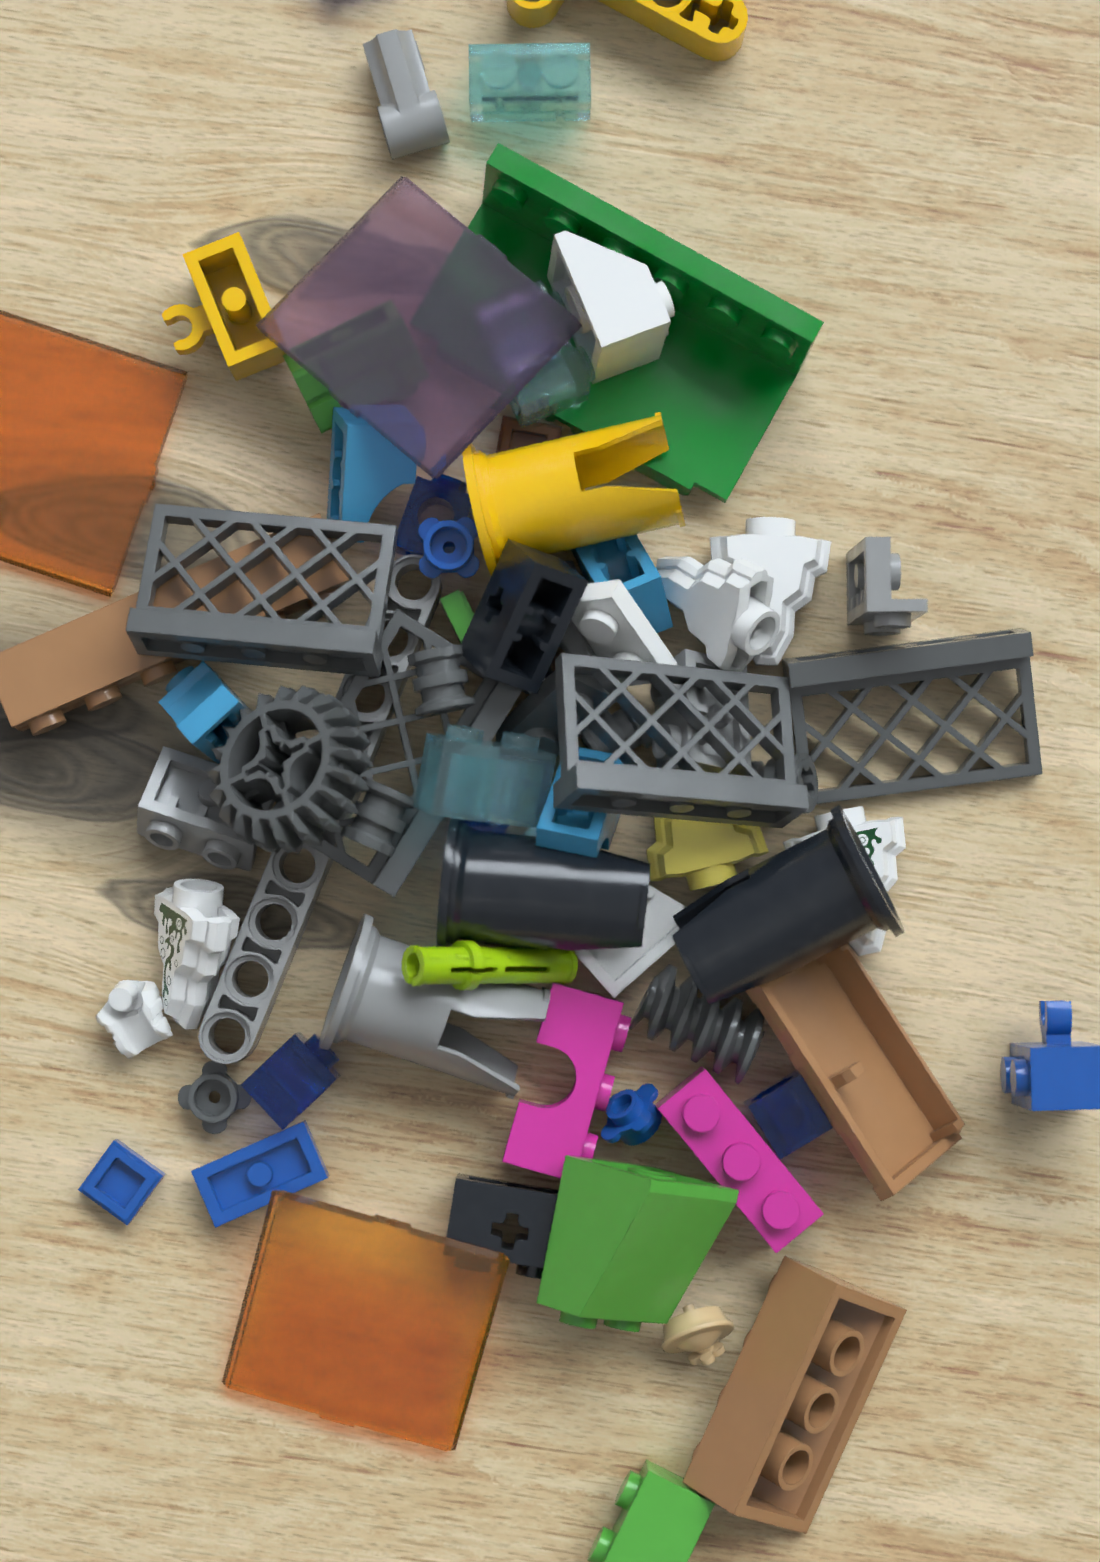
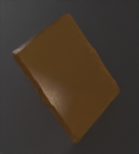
(77, 450)
(364, 1320)

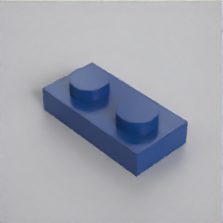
(249, 1175)

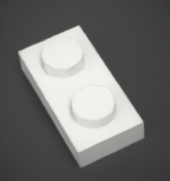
(618, 627)

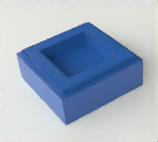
(121, 1181)

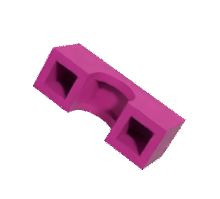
(586, 1031)
(739, 1159)

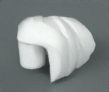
(134, 1016)

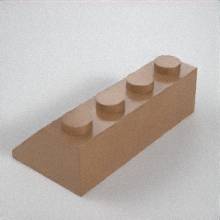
(793, 1397)

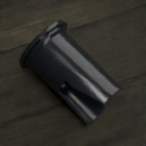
(535, 896)
(784, 913)

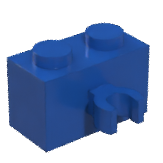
(1054, 1071)

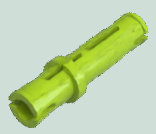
(468, 965)

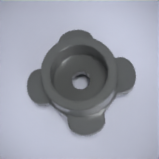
(196, 1097)

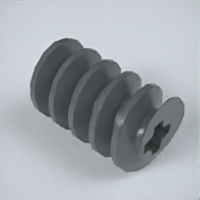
(701, 1023)

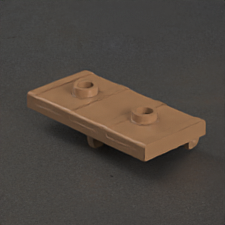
(861, 1068)

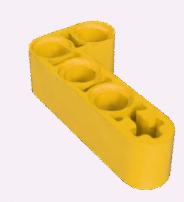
(668, 22)

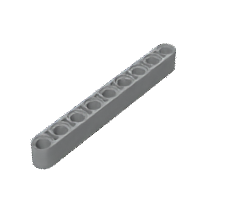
(301, 898)

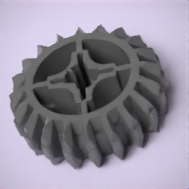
(309, 775)

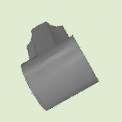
(408, 108)

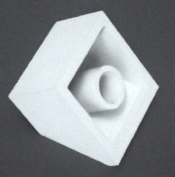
(614, 300)

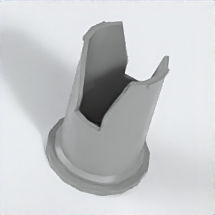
(410, 1022)

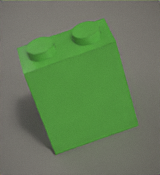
(627, 1241)

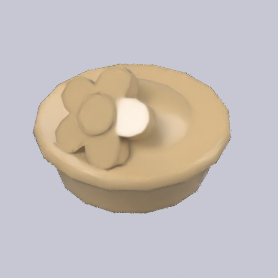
(698, 1333)

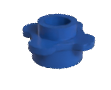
(438, 533)
(632, 1116)

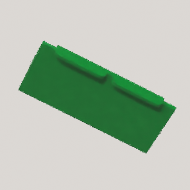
(726, 347)

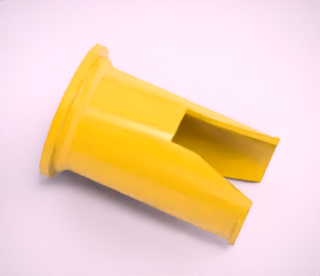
(541, 495)

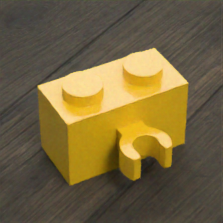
(230, 307)

